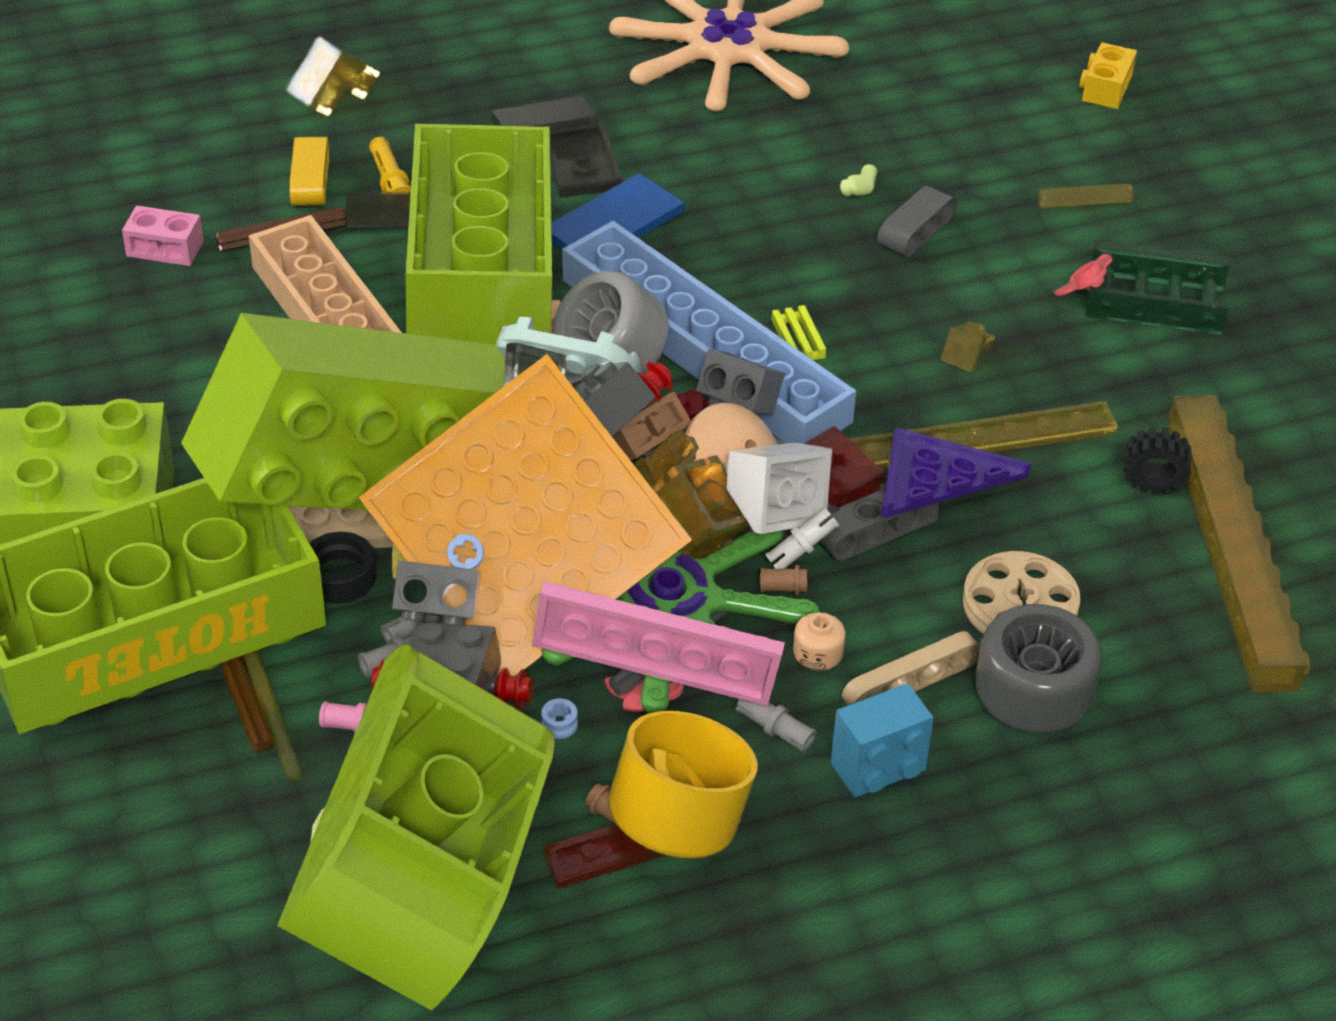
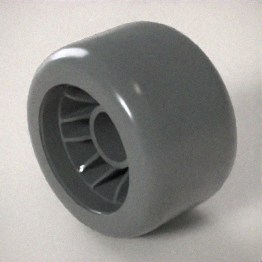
(1038, 668)

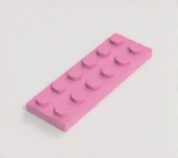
(657, 643)

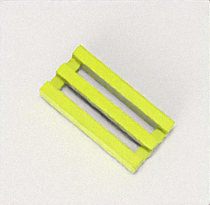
(809, 328)

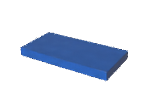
(634, 204)

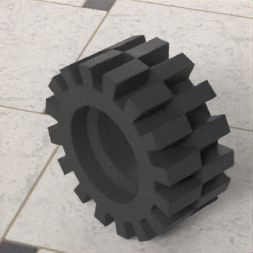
(1160, 446)

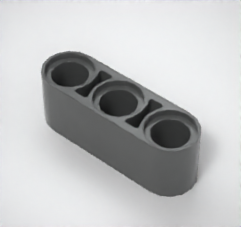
(916, 221)

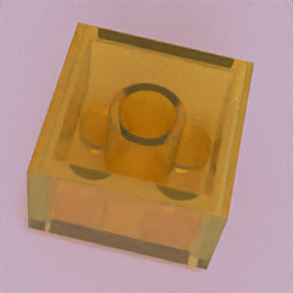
(701, 502)

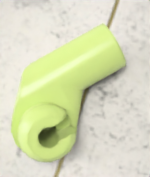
(860, 184)

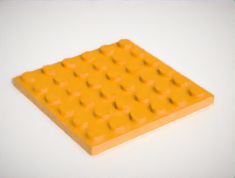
(542, 497)

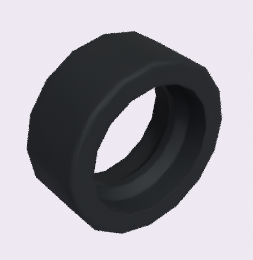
(345, 546)

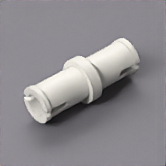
(802, 539)

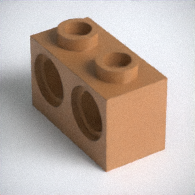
(652, 426)

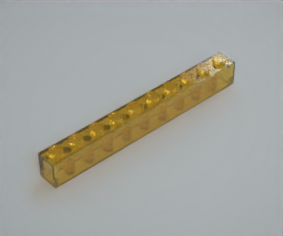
(1238, 549)

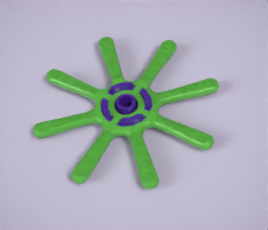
(688, 589)

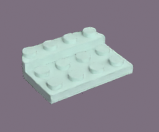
(580, 353)

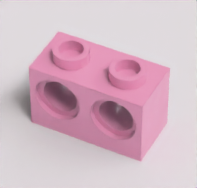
(163, 235)

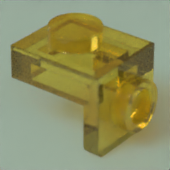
(965, 345)

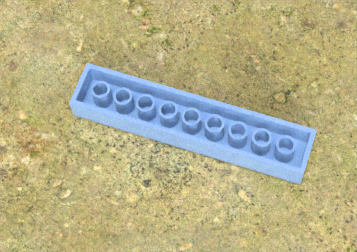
(703, 320)

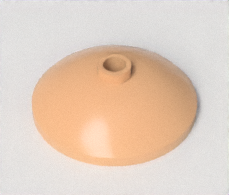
(727, 428)

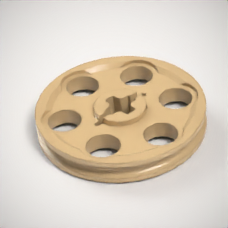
(1005, 590)

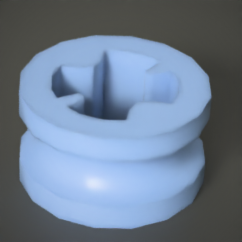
(460, 541)
(563, 708)

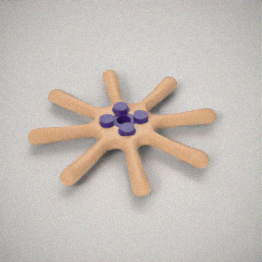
(727, 40)

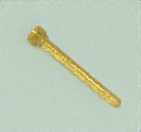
(273, 716)

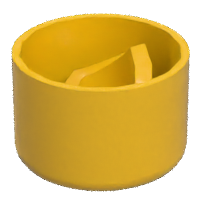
(681, 784)

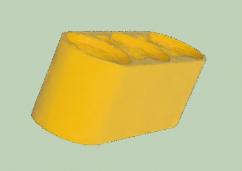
(309, 171)

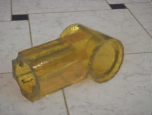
(673, 451)

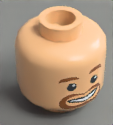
(819, 641)

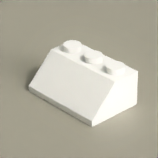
(779, 484)

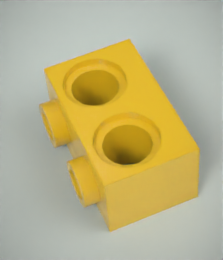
(1108, 75)

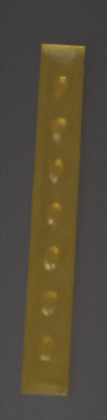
(1007, 431)

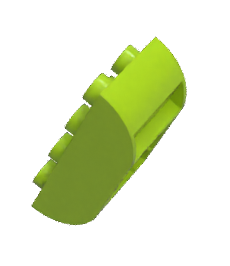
(421, 829)

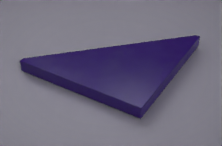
(935, 470)

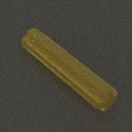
(1085, 195)

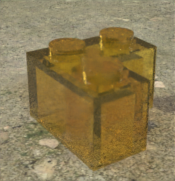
(327, 74)

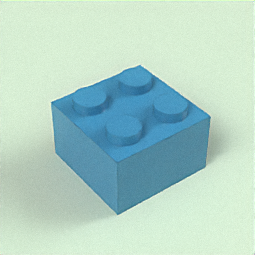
(881, 740)

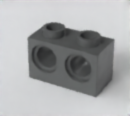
(740, 380)
(438, 582)

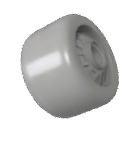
(616, 306)

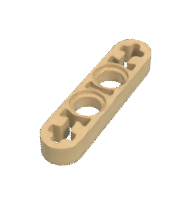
(917, 668)

